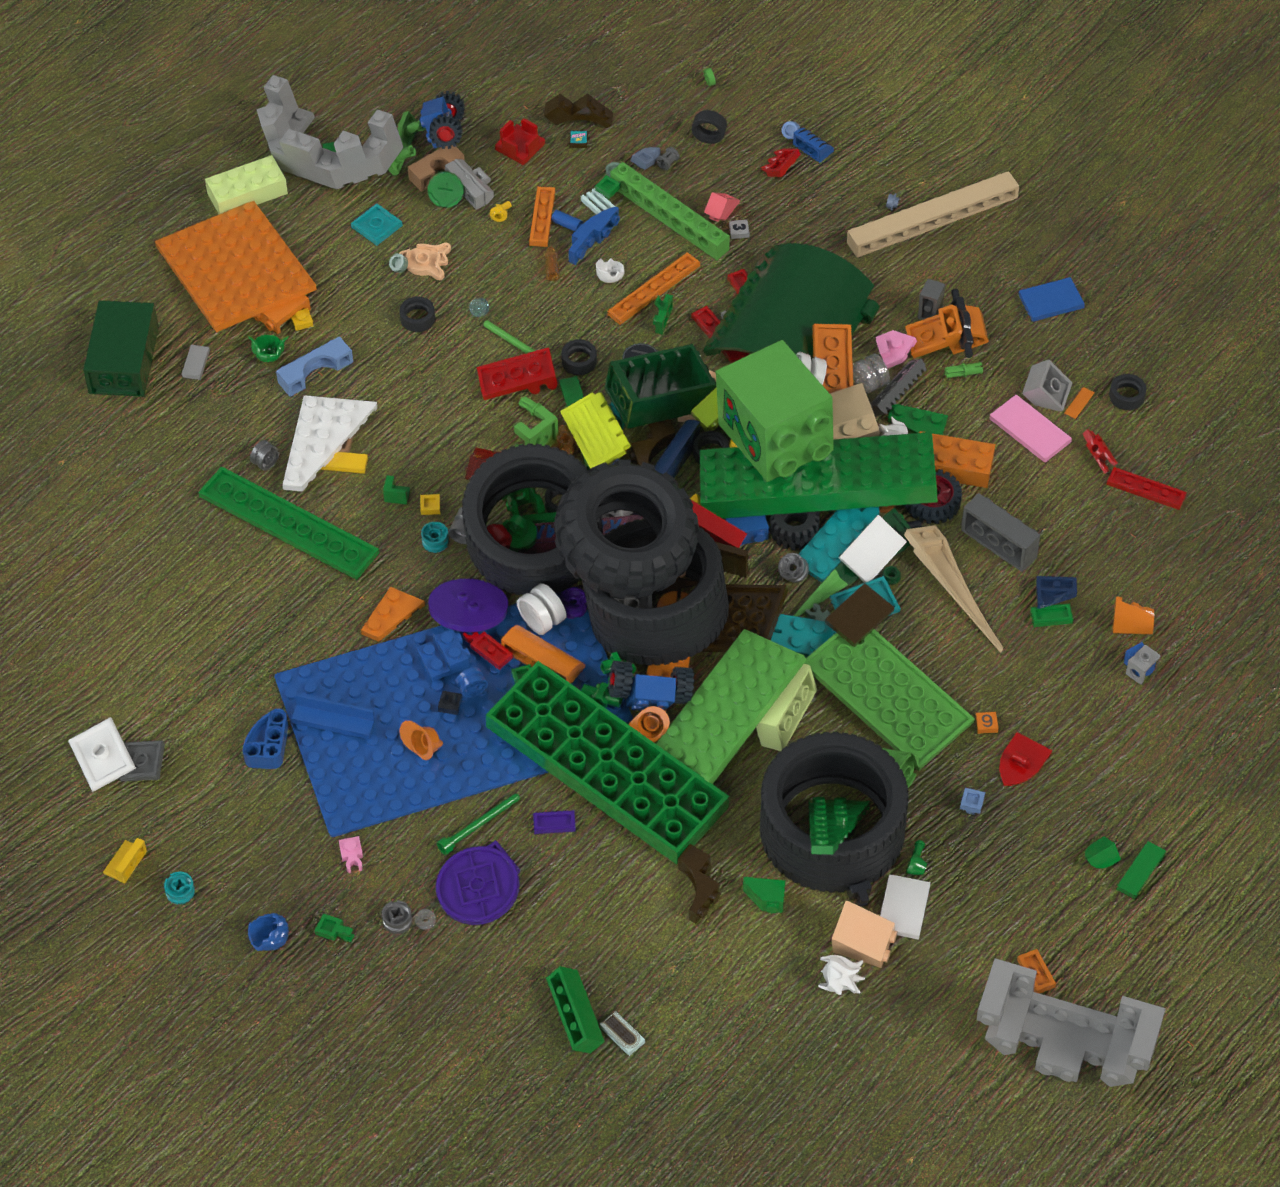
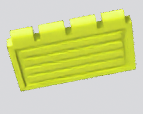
(596, 429)

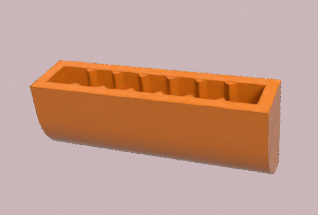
(530, 648)

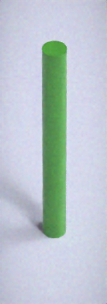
(506, 336)

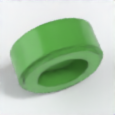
(709, 77)

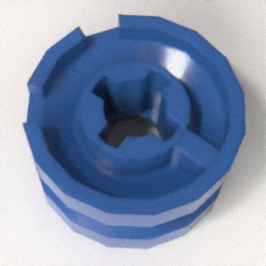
(471, 682)

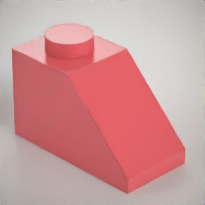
(720, 206)

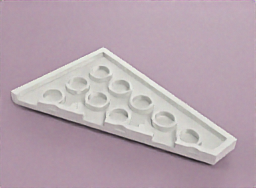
(320, 434)

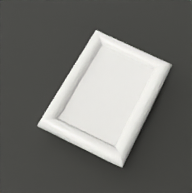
(101, 754)

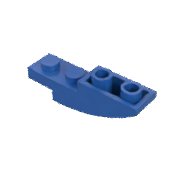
(592, 231)

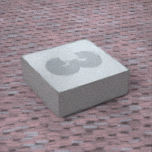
(739, 229)

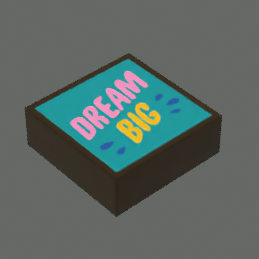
(578, 139)

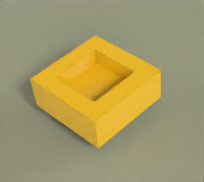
(302, 319)
(430, 504)

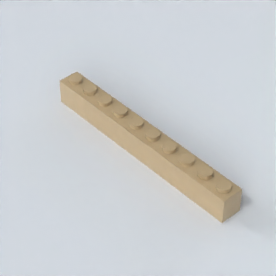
(932, 214)

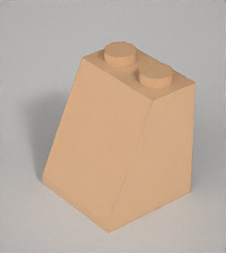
(863, 935)

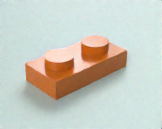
(1044, 979)

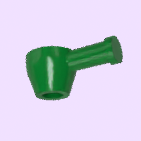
(916, 864)

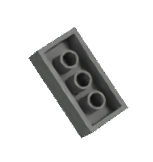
(1000, 532)

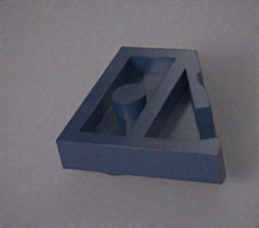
(1054, 590)

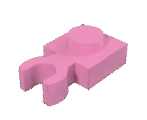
(351, 852)

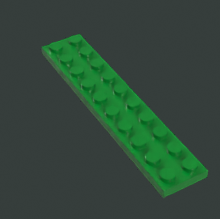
(289, 523)

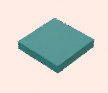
(376, 224)

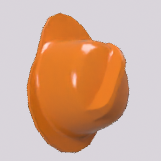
(651, 723)
(419, 739)

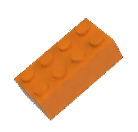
(964, 459)

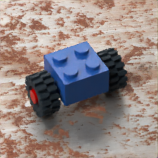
(442, 119)
(648, 690)

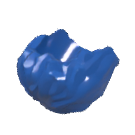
(268, 932)

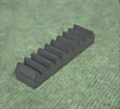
(897, 387)

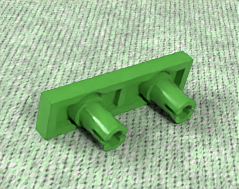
(407, 128)

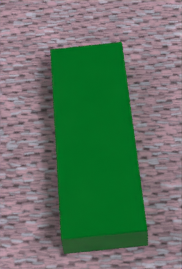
(1141, 870)

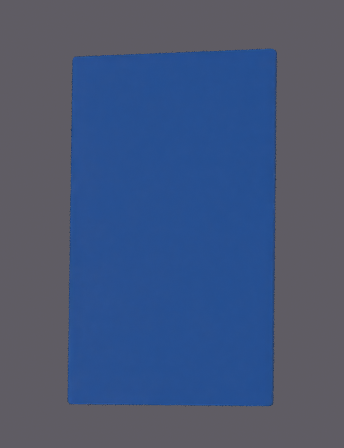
(380, 778)

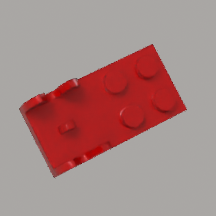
(517, 374)

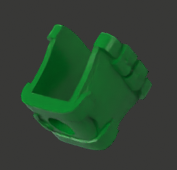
(528, 496)

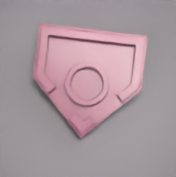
(894, 347)

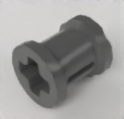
(667, 158)

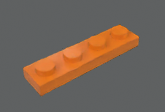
(542, 216)

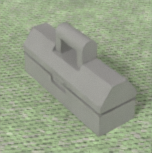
(475, 189)

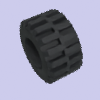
(794, 535)

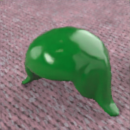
(267, 347)

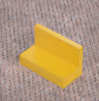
(126, 860)

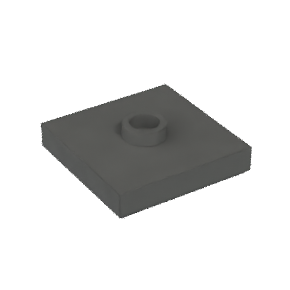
(147, 759)

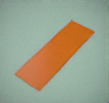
(1079, 402)

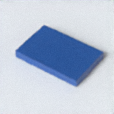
(1051, 299)

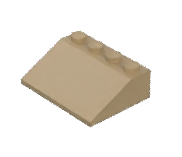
(853, 414)

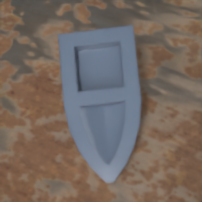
(646, 157)

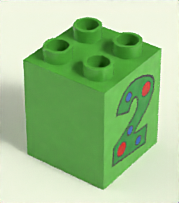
(775, 411)

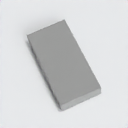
(195, 362)

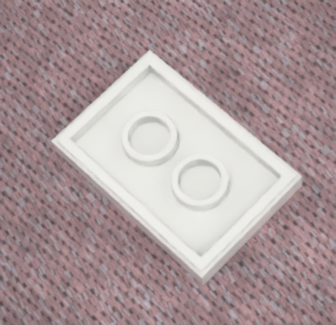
(872, 549)
(905, 904)

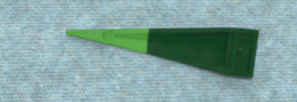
(842, 575)

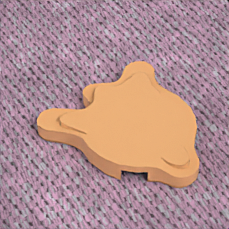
(427, 259)

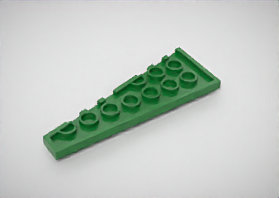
(832, 821)

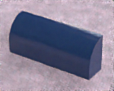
(679, 449)

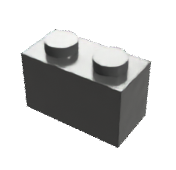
(931, 299)

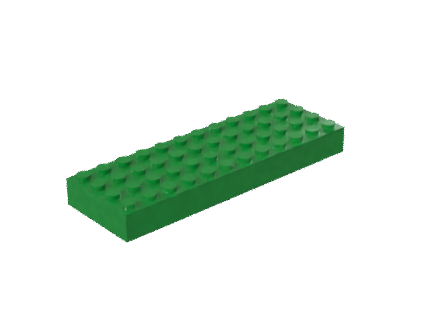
(854, 475)
(607, 761)

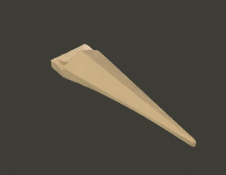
(936, 555)

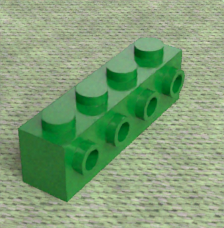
(575, 1010)

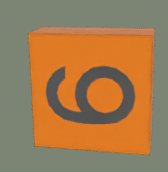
(986, 722)

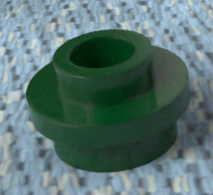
(891, 571)

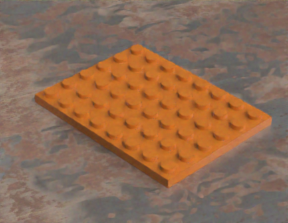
(235, 266)

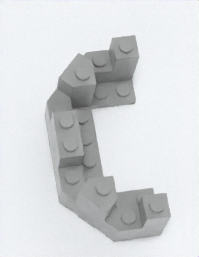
(303, 154)
(1067, 1030)

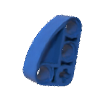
(261, 741)

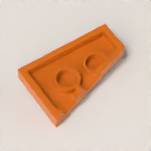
(390, 612)

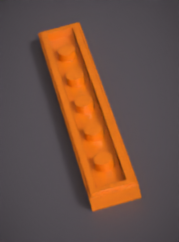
(652, 288)

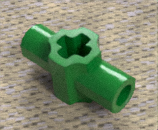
(601, 695)

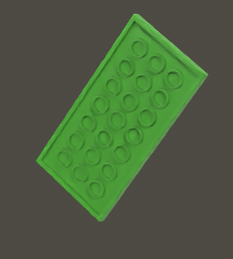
(890, 695)
(730, 704)

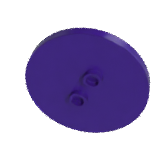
(468, 605)
(477, 885)

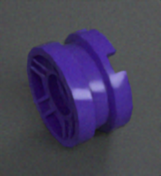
(571, 596)

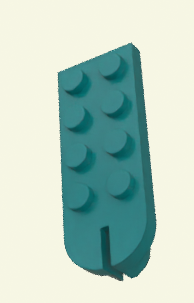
(834, 538)
(801, 634)

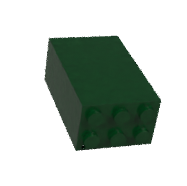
(121, 348)
(658, 385)

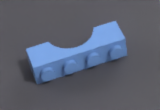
(332, 355)

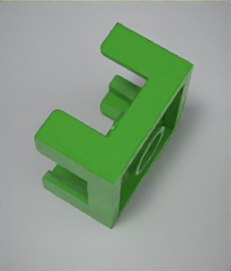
(544, 433)

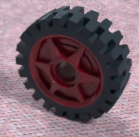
(949, 501)

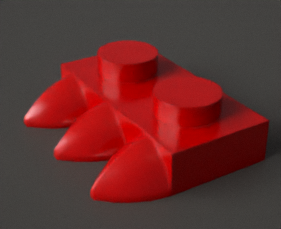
(781, 162)

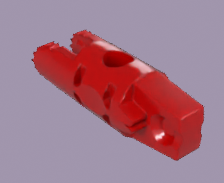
(1099, 450)

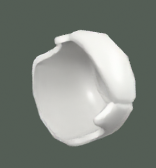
(609, 271)

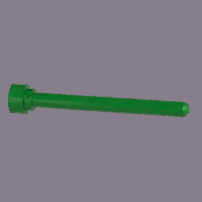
(447, 844)

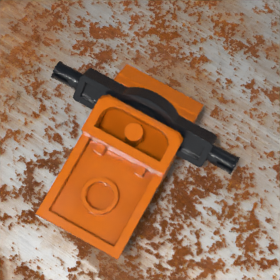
(955, 326)

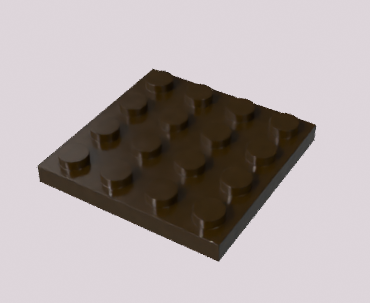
(751, 609)

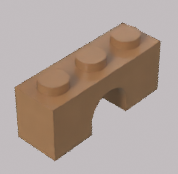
(424, 169)

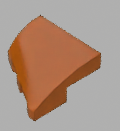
(1132, 618)

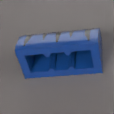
(811, 144)

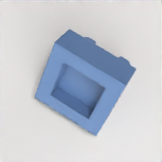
(972, 801)

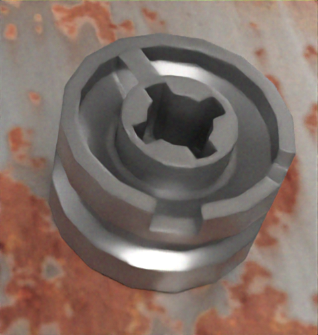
(264, 455)
(786, 565)
(400, 923)

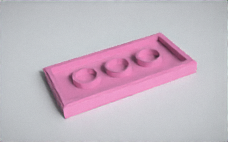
(1030, 428)

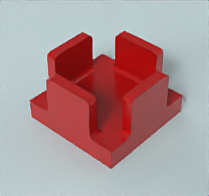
(519, 141)

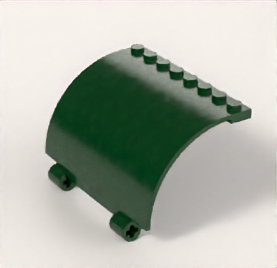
(788, 295)

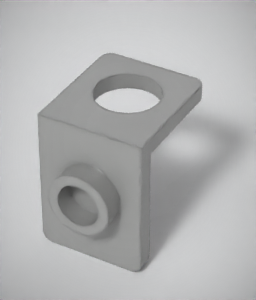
(1141, 663)

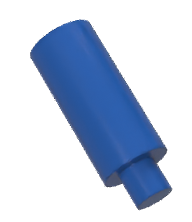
(566, 220)

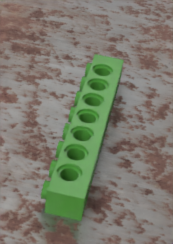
(671, 211)

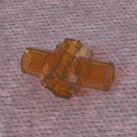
(565, 440)

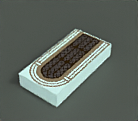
(622, 1033)

